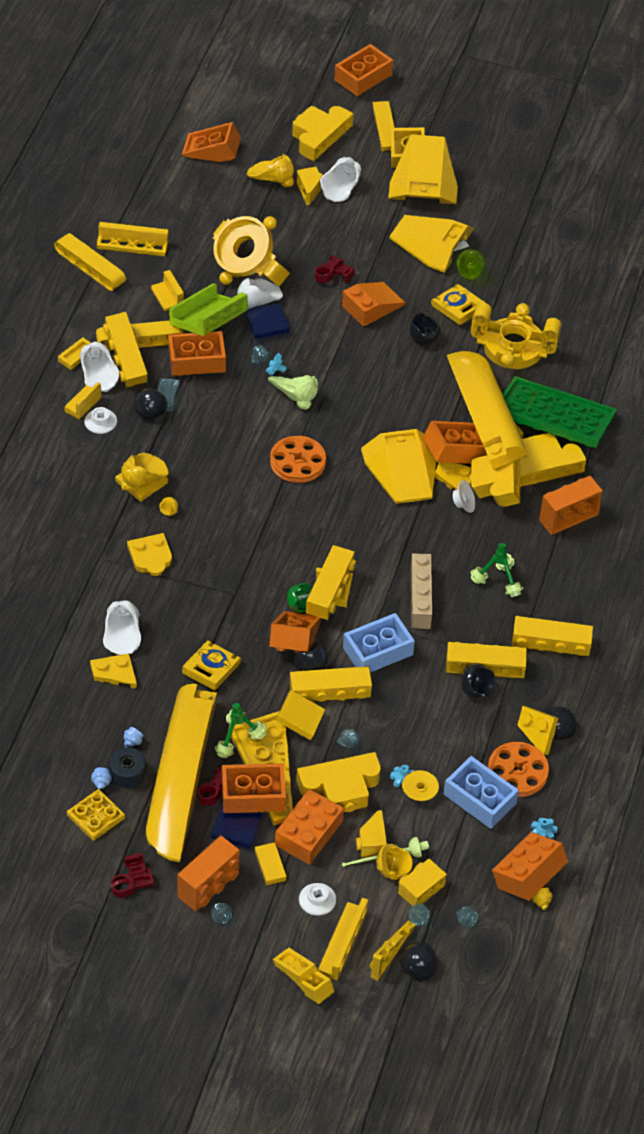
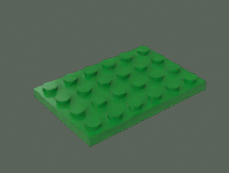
(558, 412)

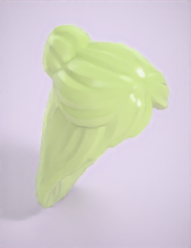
(298, 389)

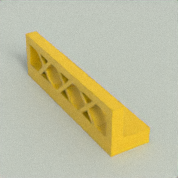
(133, 236)
(343, 939)

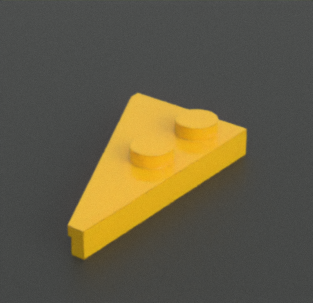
(388, 951)

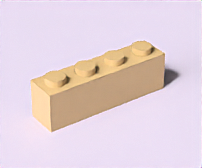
(421, 591)

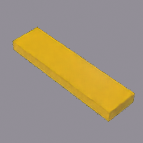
(384, 123)

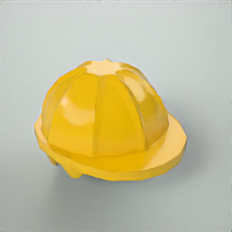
(393, 861)

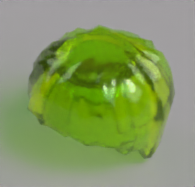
(470, 264)

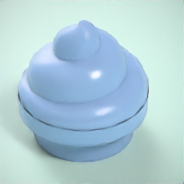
(132, 737)
(101, 777)

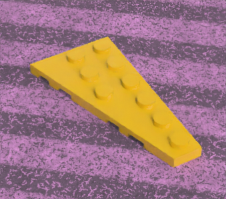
(268, 750)

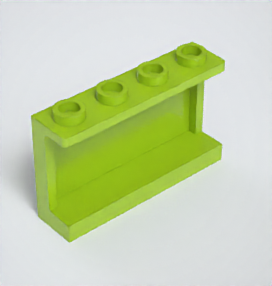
(207, 310)

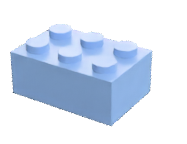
(379, 643)
(481, 792)

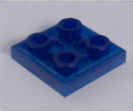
(267, 321)
(237, 827)

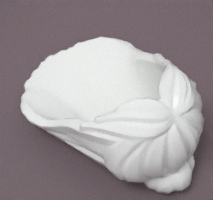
(340, 179)
(259, 291)
(99, 366)
(122, 628)

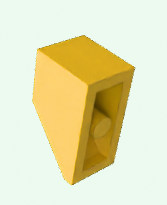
(309, 183)
(372, 836)

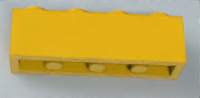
(126, 349)
(330, 582)
(552, 636)
(500, 659)
(332, 683)

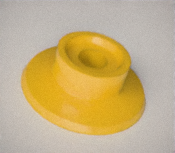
(423, 780)

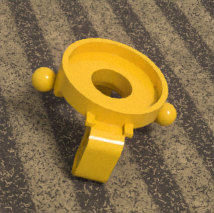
(261, 261)
(514, 354)

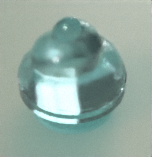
(259, 354)
(348, 738)
(221, 913)
(419, 914)
(467, 916)

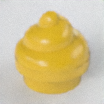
(169, 506)
(542, 898)

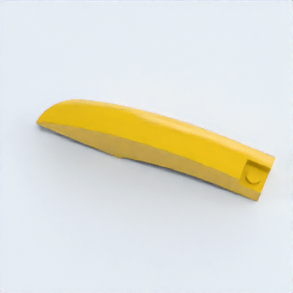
(487, 408)
(180, 771)

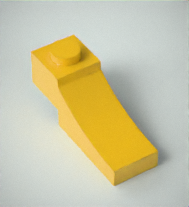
(305, 975)

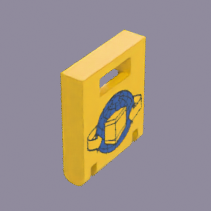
(454, 301)
(214, 661)

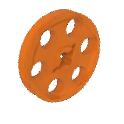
(298, 465)
(525, 763)

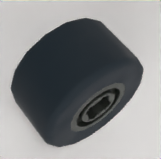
(127, 767)

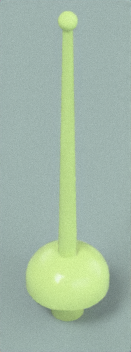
(415, 848)

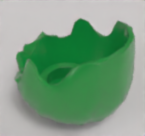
(297, 597)

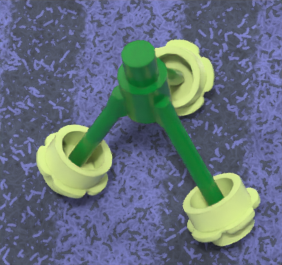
(503, 562)
(237, 716)

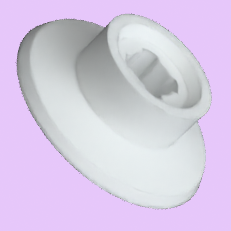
(100, 420)
(464, 497)
(320, 905)

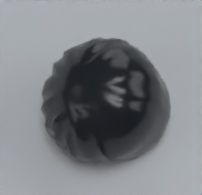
(424, 328)
(150, 403)
(311, 660)
(477, 680)
(566, 722)
(419, 961)

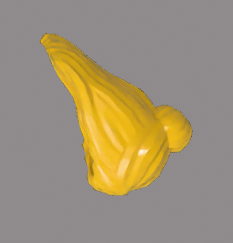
(277, 170)
(141, 471)

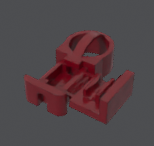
(332, 267)
(213, 787)
(138, 878)

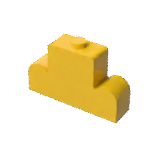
(320, 130)
(548, 460)
(499, 483)
(342, 780)

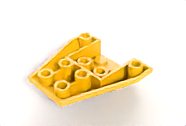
(424, 171)
(430, 239)
(401, 465)

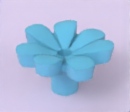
(276, 365)
(399, 774)
(544, 828)

